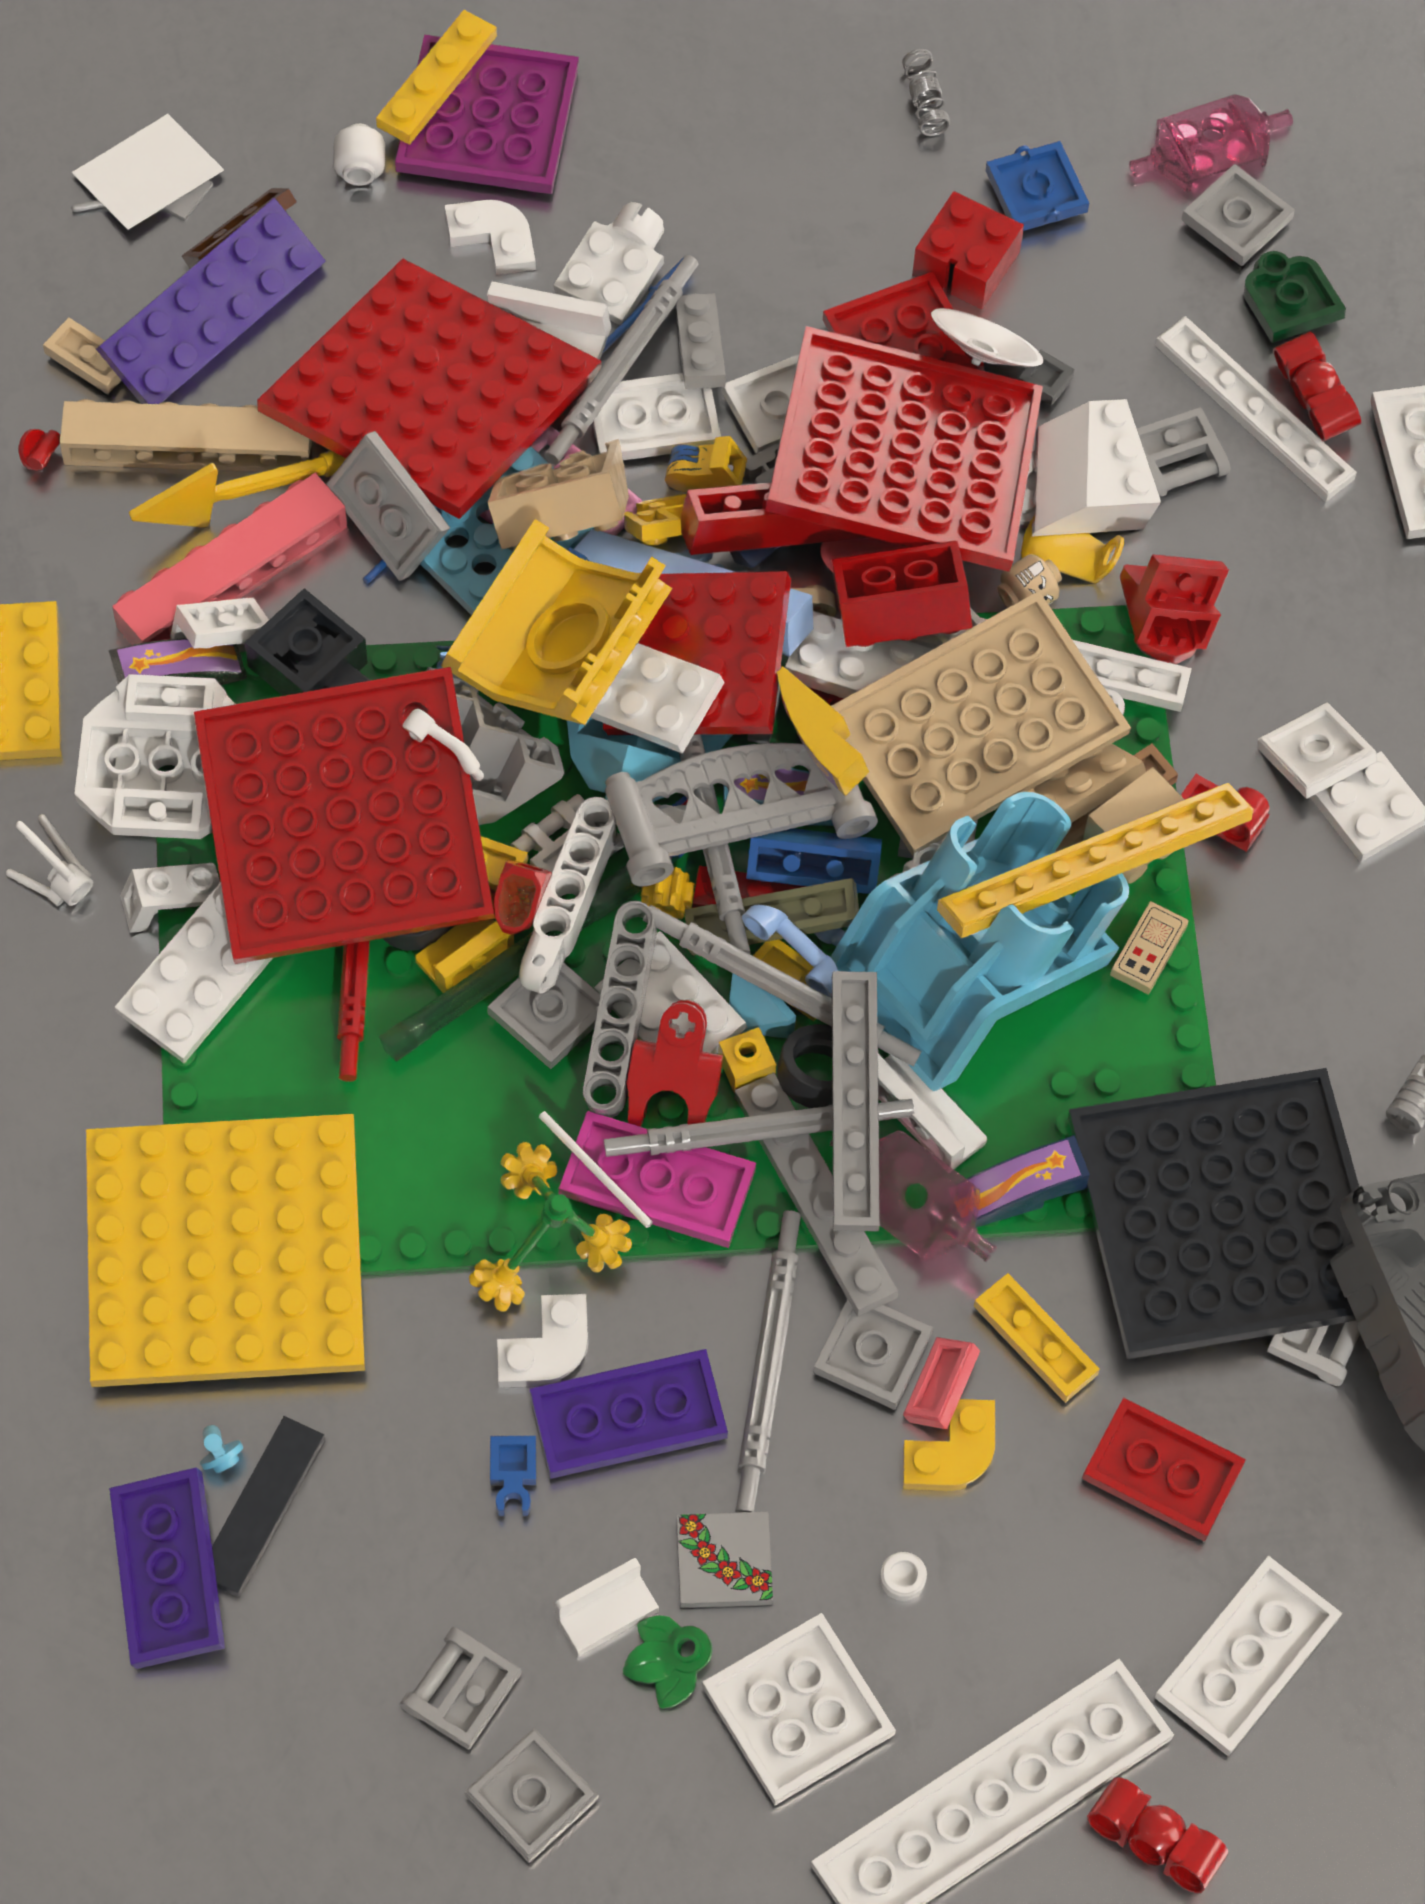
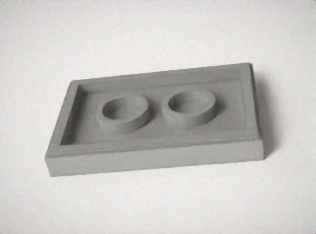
(387, 506)

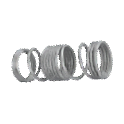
(928, 97)

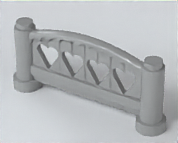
(654, 836)

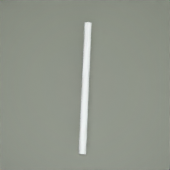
(596, 1170)

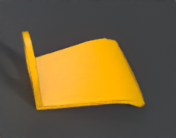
(1074, 554)

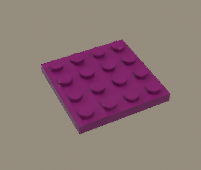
(499, 122)

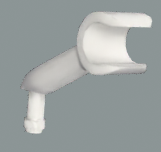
(421, 724)

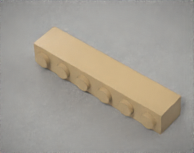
(177, 437)

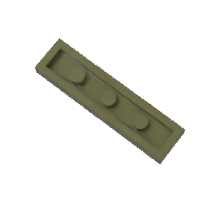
(808, 908)

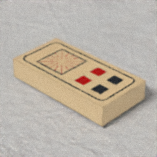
(1149, 947)

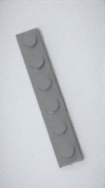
(855, 1101)
(811, 1190)

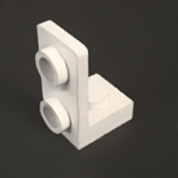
(165, 888)

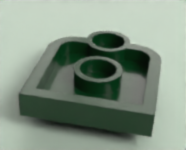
(1291, 295)

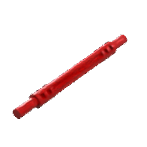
(352, 1006)

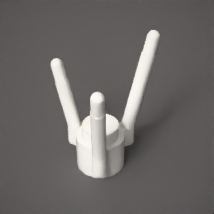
(68, 880)

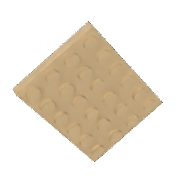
(979, 721)

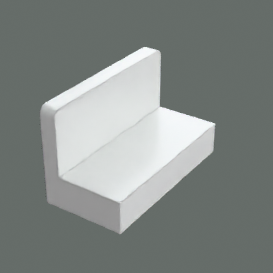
(605, 1607)

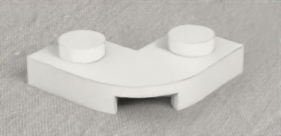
(493, 223)
(556, 1354)

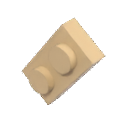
(76, 350)

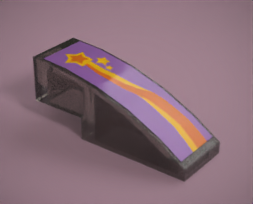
(178, 659)

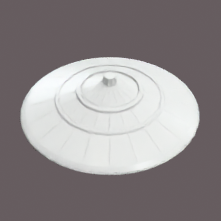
(985, 339)

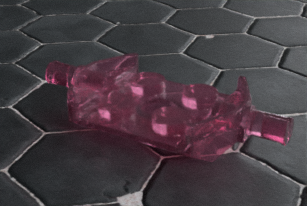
(1187, 155)
(951, 1203)

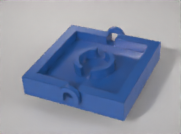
(1037, 185)

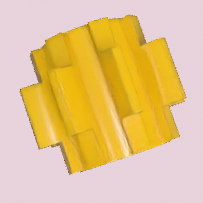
(671, 894)

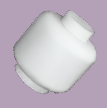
(359, 154)

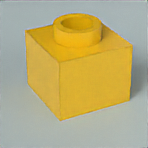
(745, 1070)

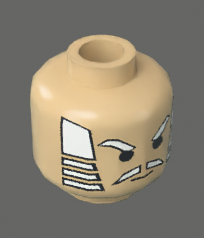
(1027, 578)

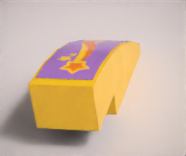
(822, 733)

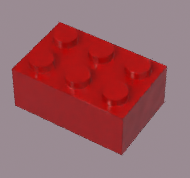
(902, 594)

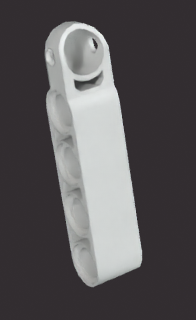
(547, 953)

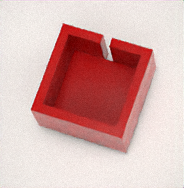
(976, 241)

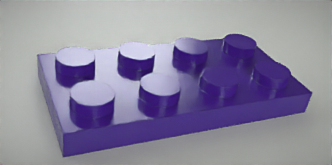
(628, 1413)
(166, 1568)

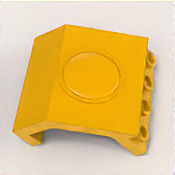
(555, 628)

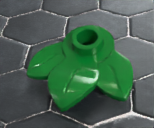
(661, 1659)

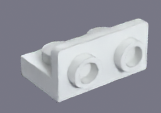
(218, 622)

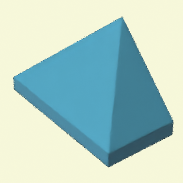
(761, 1009)

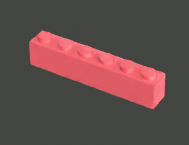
(235, 560)

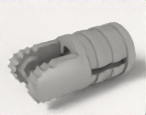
(1408, 1106)

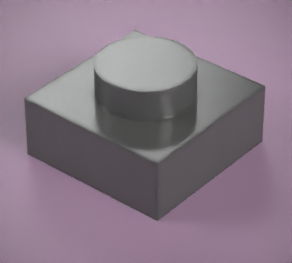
(1051, 375)

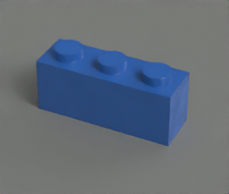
(814, 858)

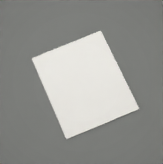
(147, 171)

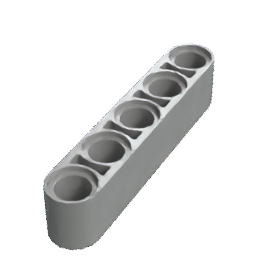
(614, 989)

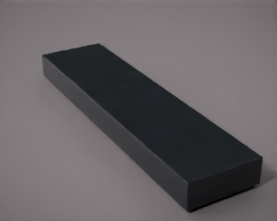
(263, 1503)

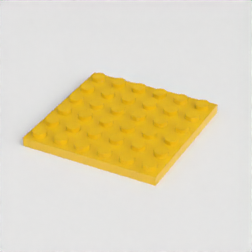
(223, 1250)

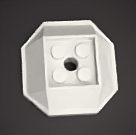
(127, 741)

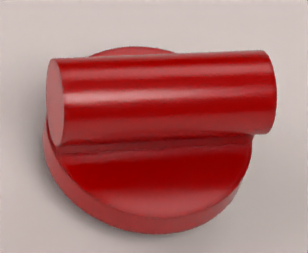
(37, 447)

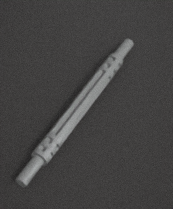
(621, 360)
(720, 865)
(767, 978)
(741, 1130)
(768, 1362)

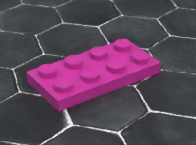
(680, 1191)

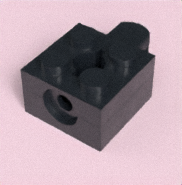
(316, 637)

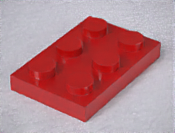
(1163, 1469)

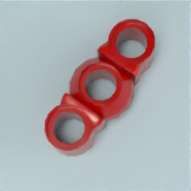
(1317, 386)
(1157, 1835)

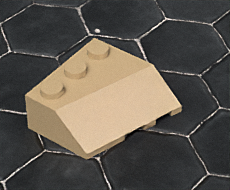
(566, 499)

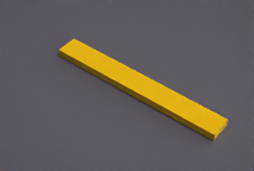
(1096, 859)

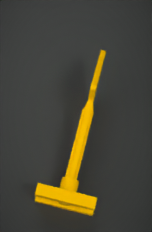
(193, 497)

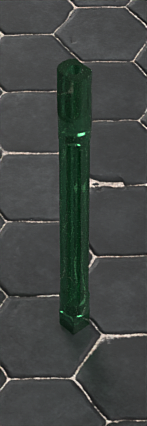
(490, 977)

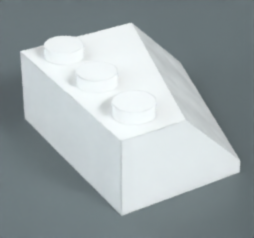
(1092, 472)

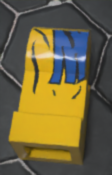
(706, 465)

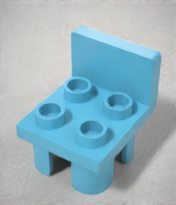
(952, 990)

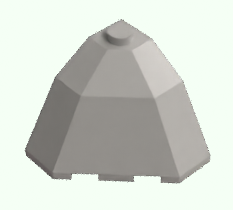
(510, 758)

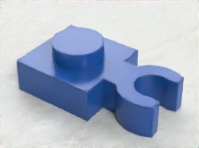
(513, 1466)

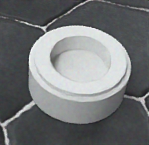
(903, 1576)

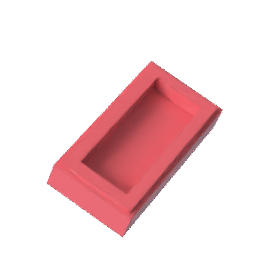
(941, 1383)

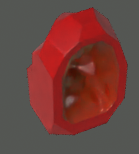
(519, 895)

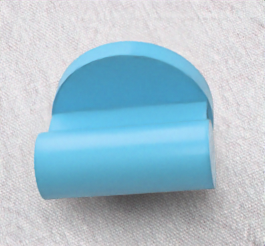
(221, 1455)

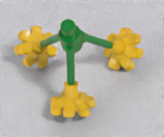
(601, 1241)

